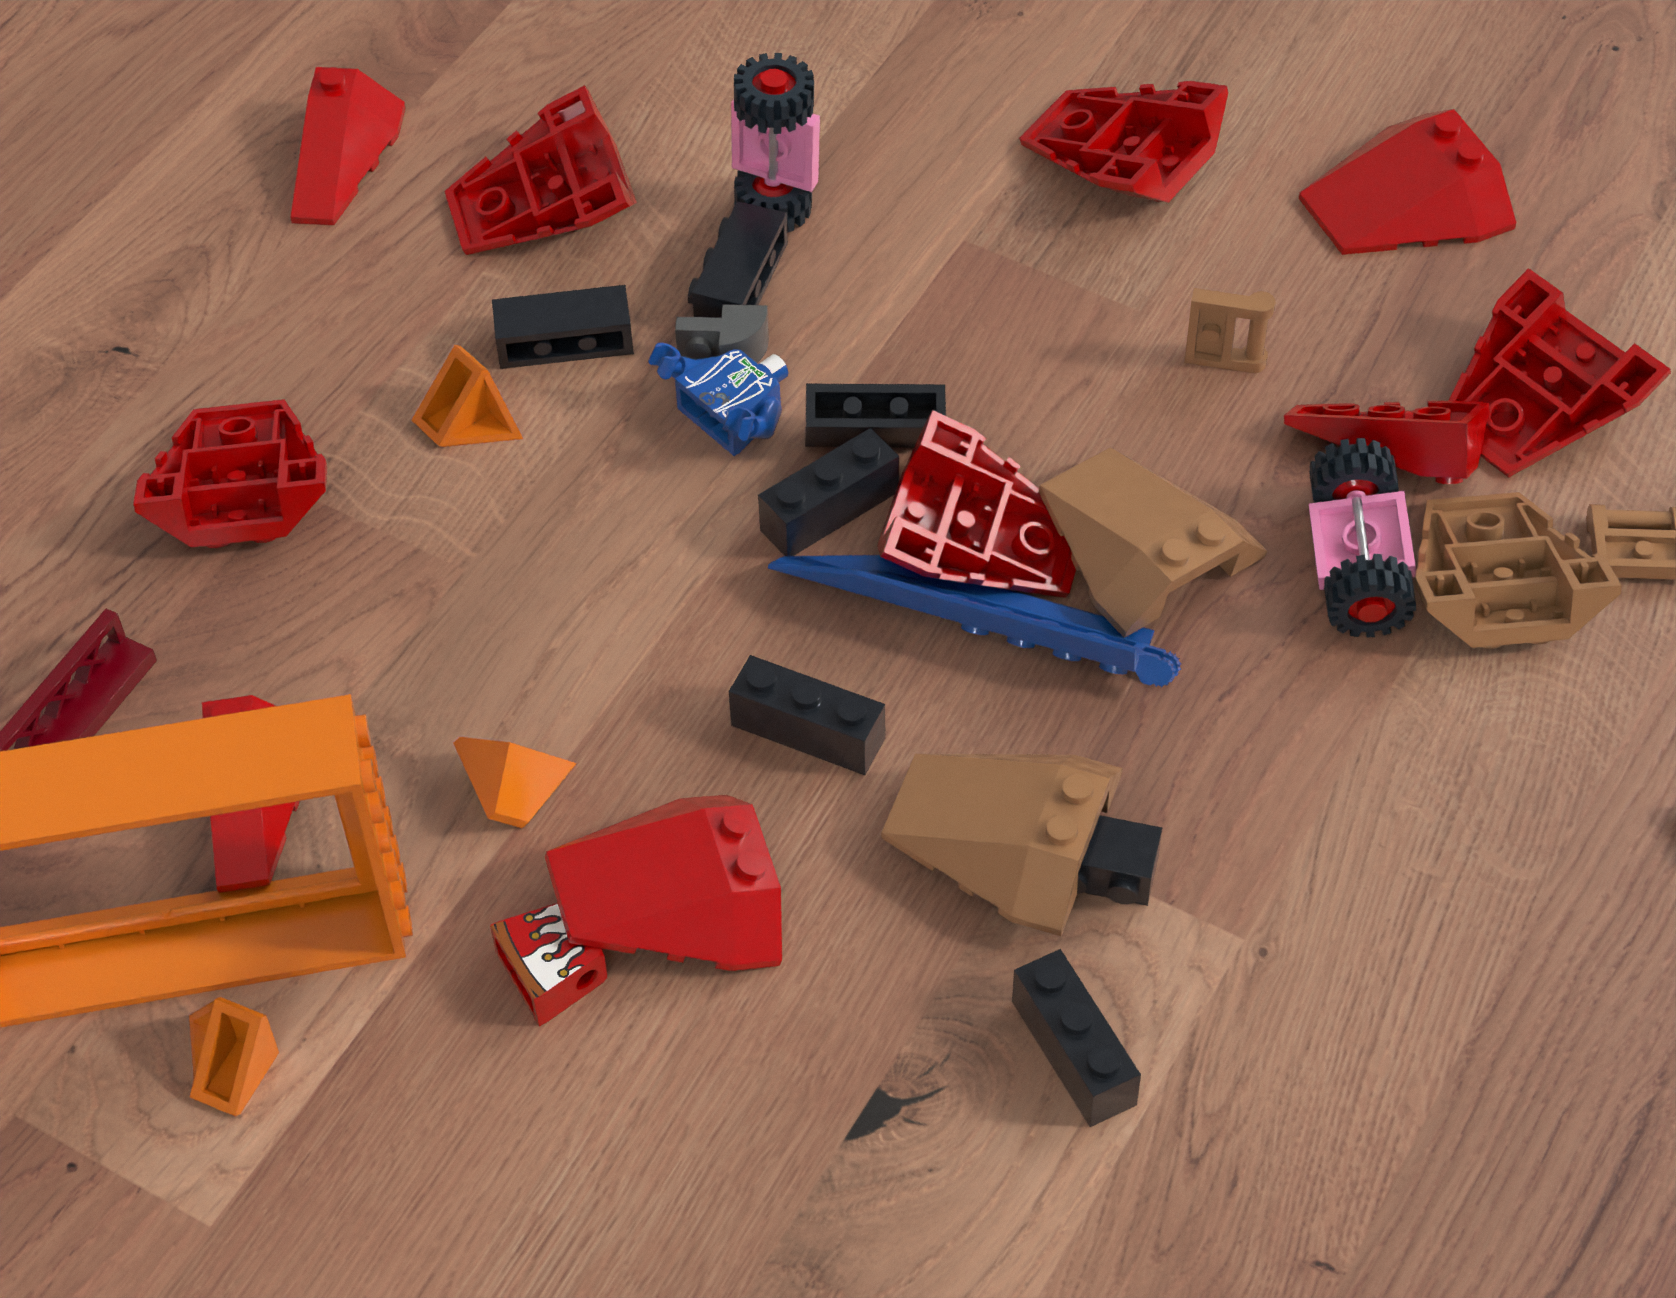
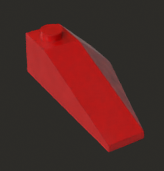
(342, 137)
(1426, 441)
(249, 840)

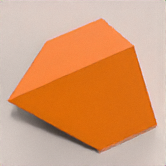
(464, 405)
(511, 777)
(229, 1054)

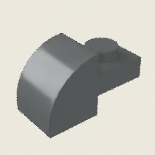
(739, 328)

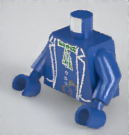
(725, 393)

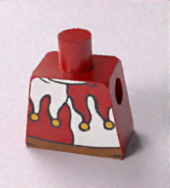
(543, 962)

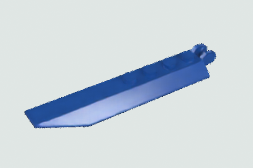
(983, 609)

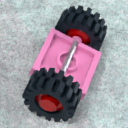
(775, 136)
(1362, 538)

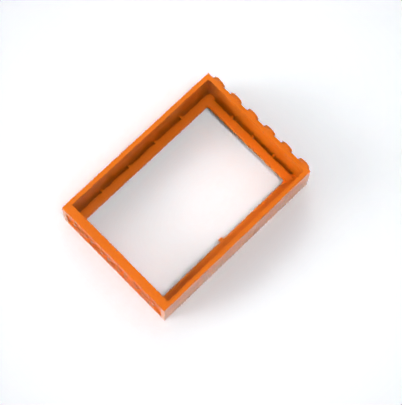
(210, 936)

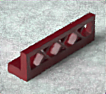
(98, 688)

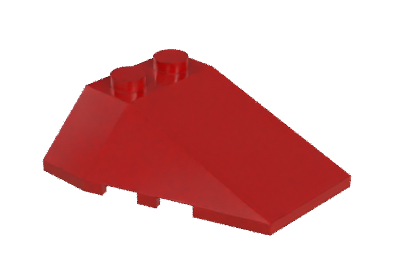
(1135, 140)
(545, 182)
(1413, 185)
(1548, 376)
(233, 476)
(973, 517)
(675, 883)

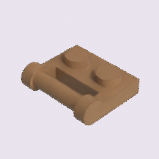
(1213, 330)
(1634, 541)

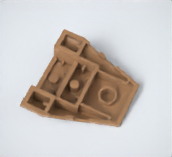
(1140, 536)
(1506, 574)
(1004, 826)

